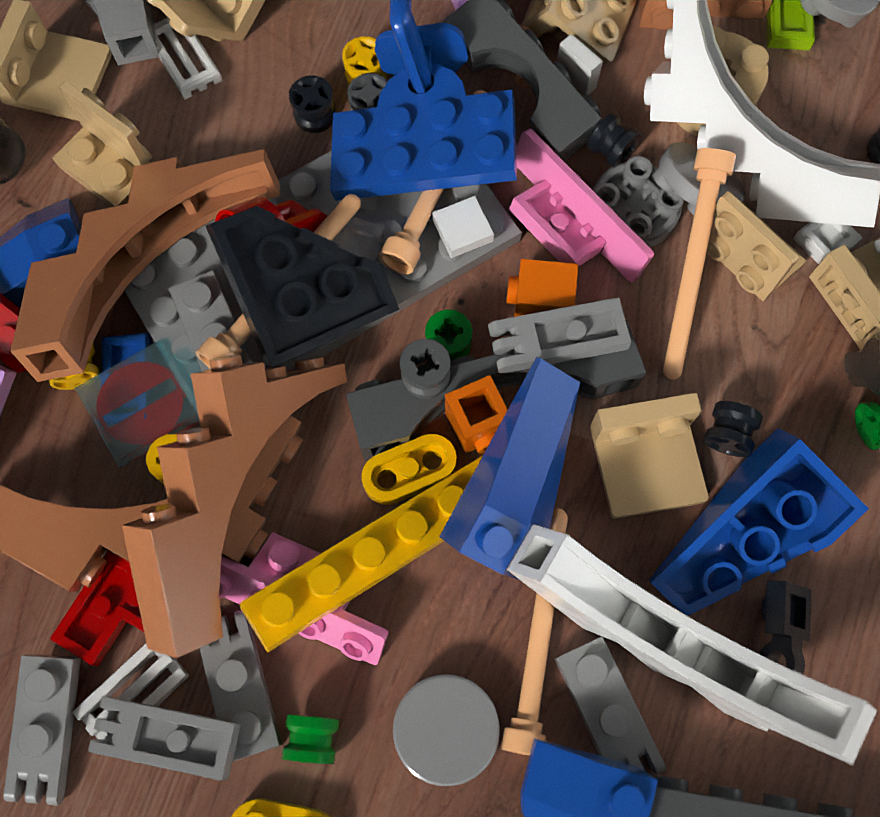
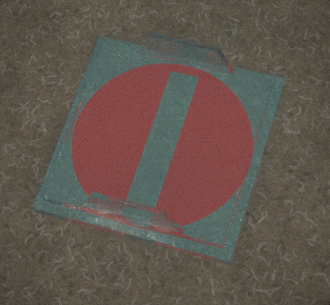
(139, 403)

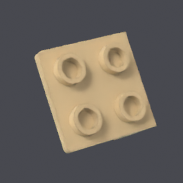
(211, 17)
(593, 22)
(39, 61)
(103, 150)
(751, 248)
(852, 289)
(649, 455)

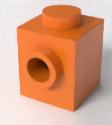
(542, 286)
(475, 413)

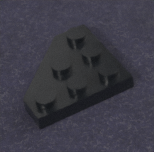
(296, 284)

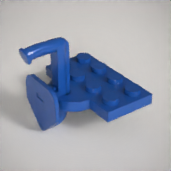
(424, 136)

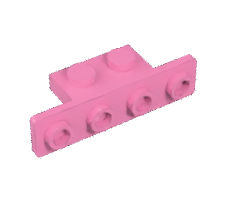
(570, 215)
(280, 556)

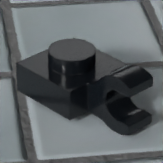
(788, 619)

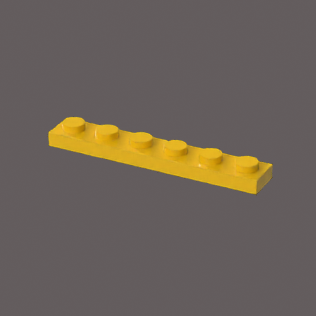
(354, 563)

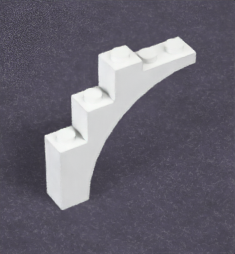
(788, 175)
(687, 651)

